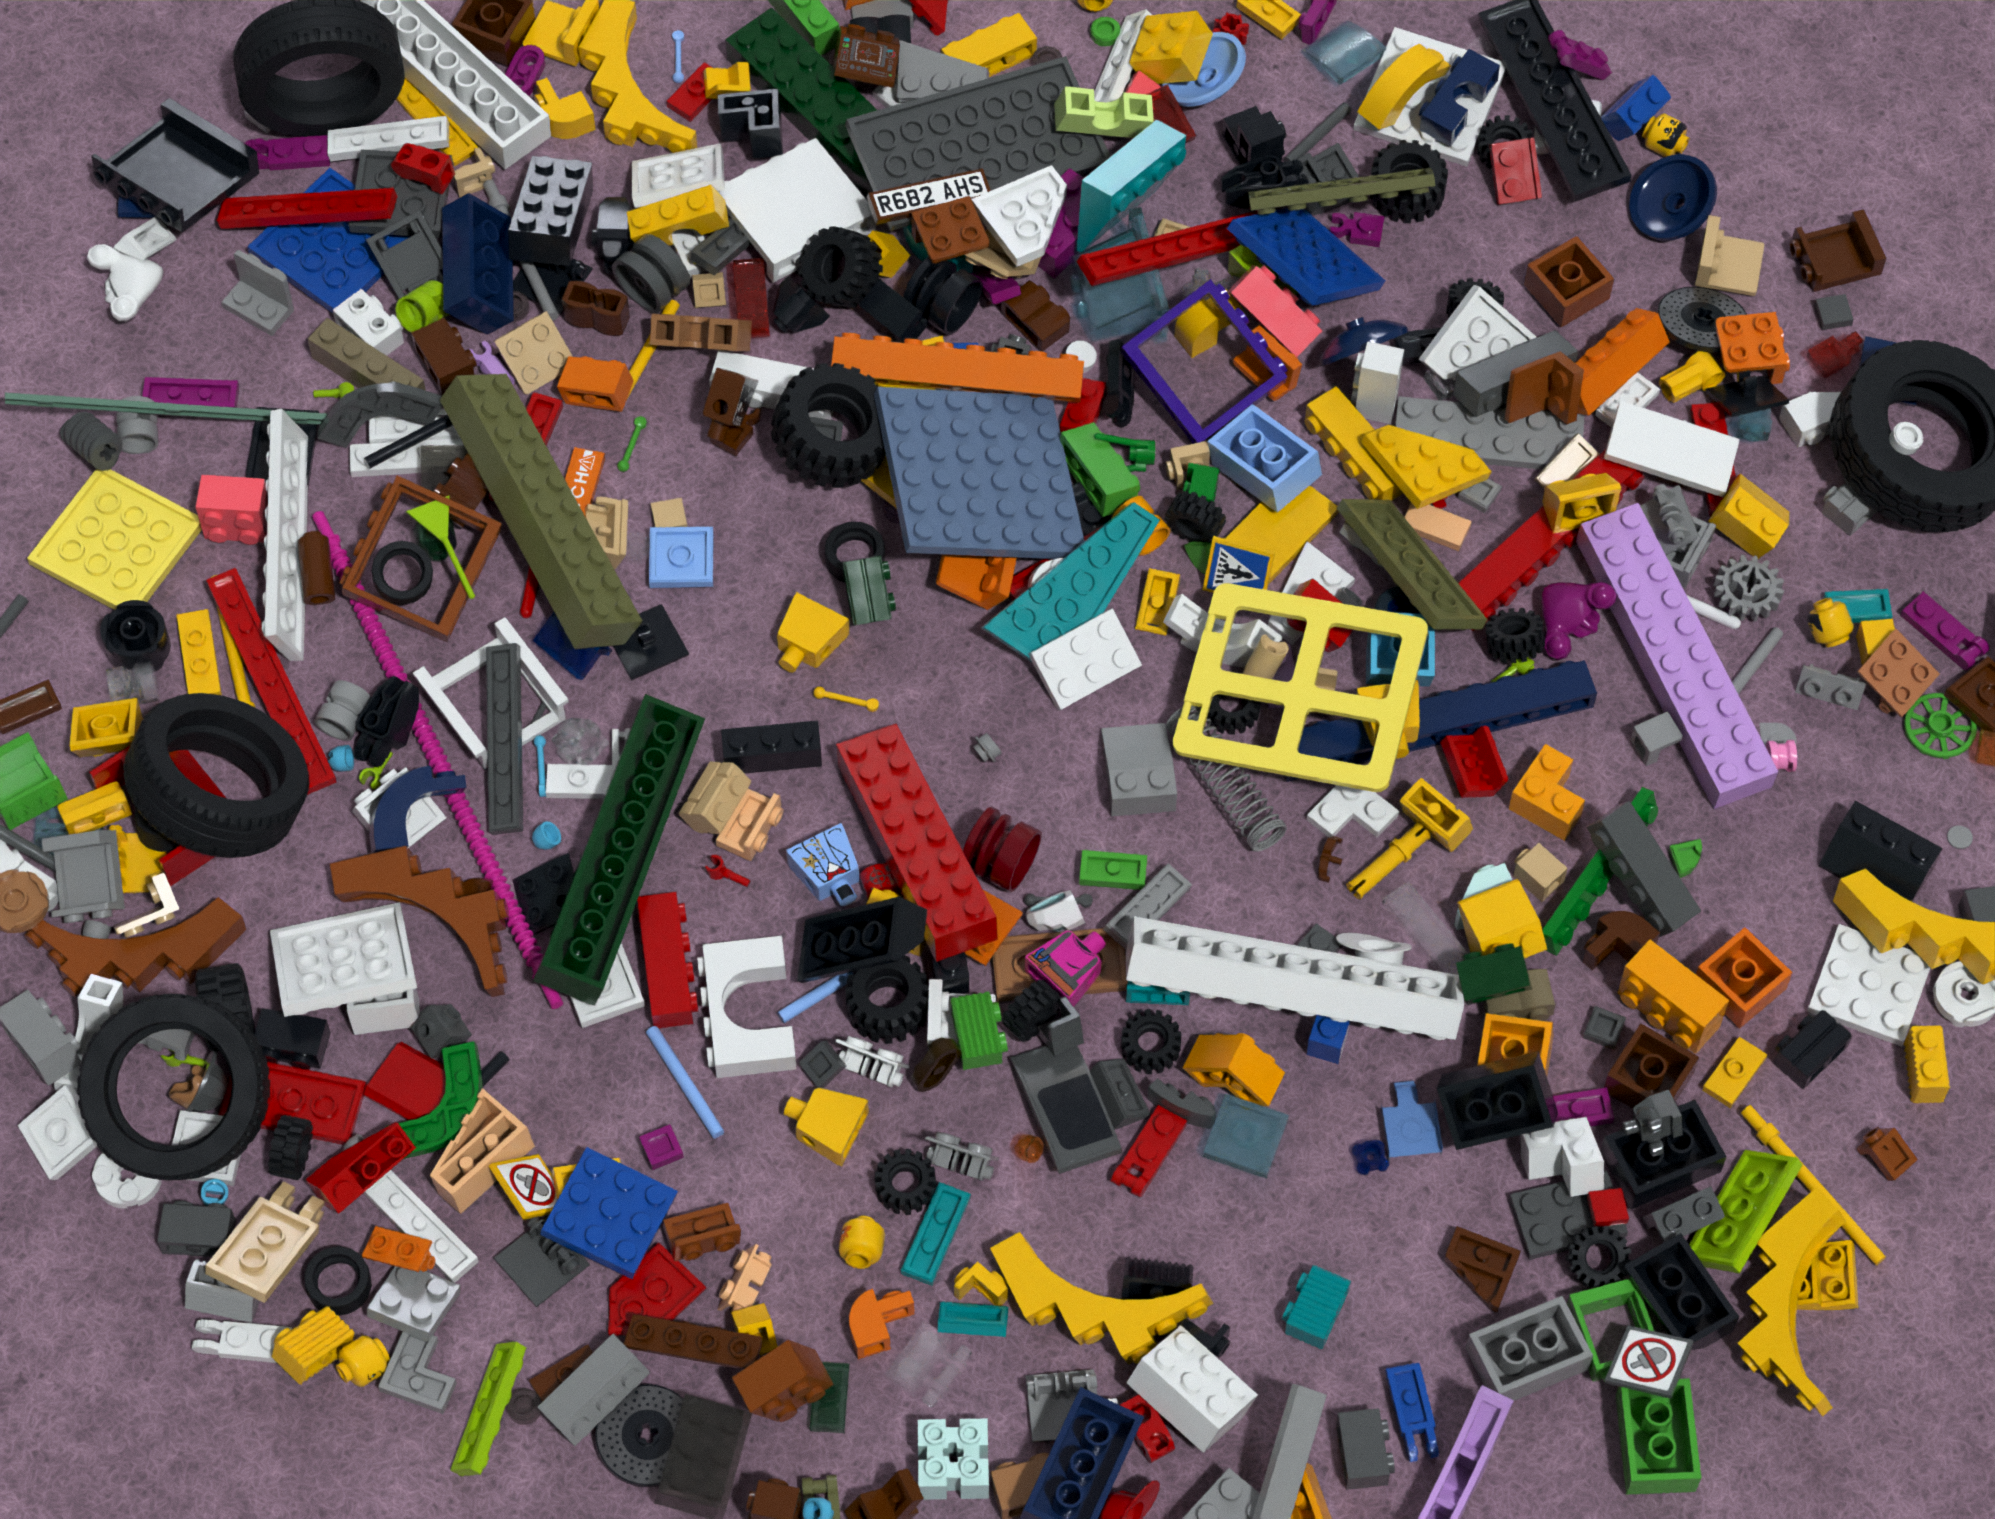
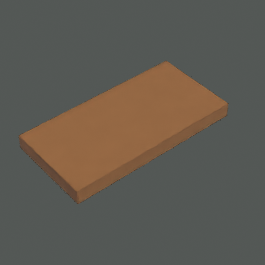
(1010, 964)

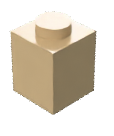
(1539, 871)

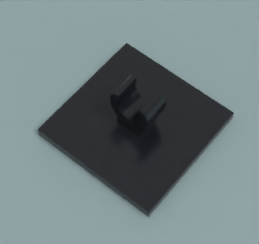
(1747, 395)
(652, 644)

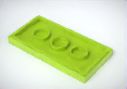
(1748, 1206)

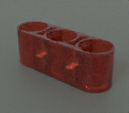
(751, 295)

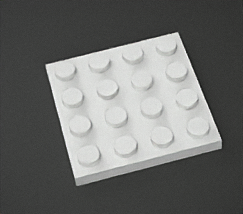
(1408, 123)
(342, 959)

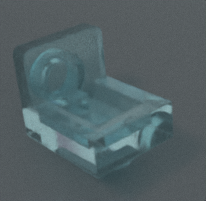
(1755, 425)

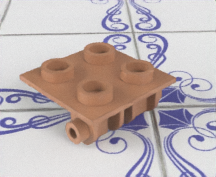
(1898, 674)

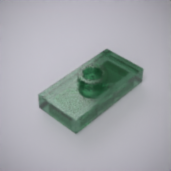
(830, 1411)

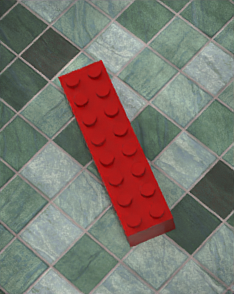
(917, 841)

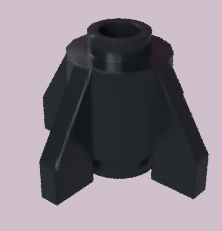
(796, 308)

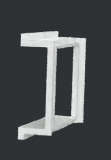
(531, 670)

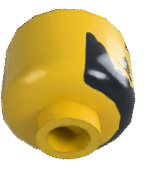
(1665, 135)
(1830, 622)

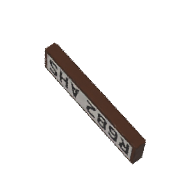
(901, 201)

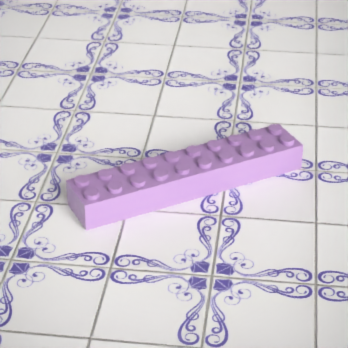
(1677, 656)

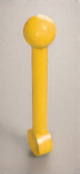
(871, 704)

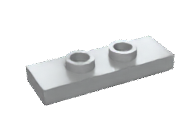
(1149, 903)

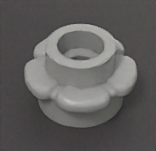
(987, 748)

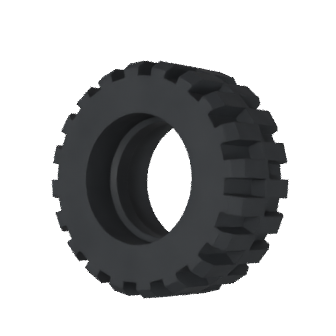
(811, 451)

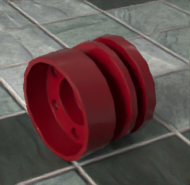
(1005, 851)

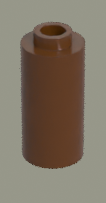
(316, 568)

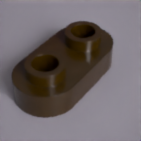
(936, 1064)

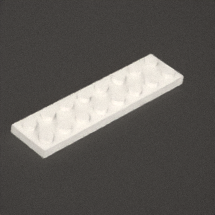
(285, 525)

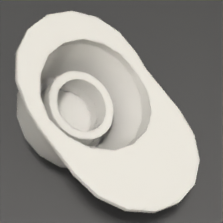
(1374, 947)

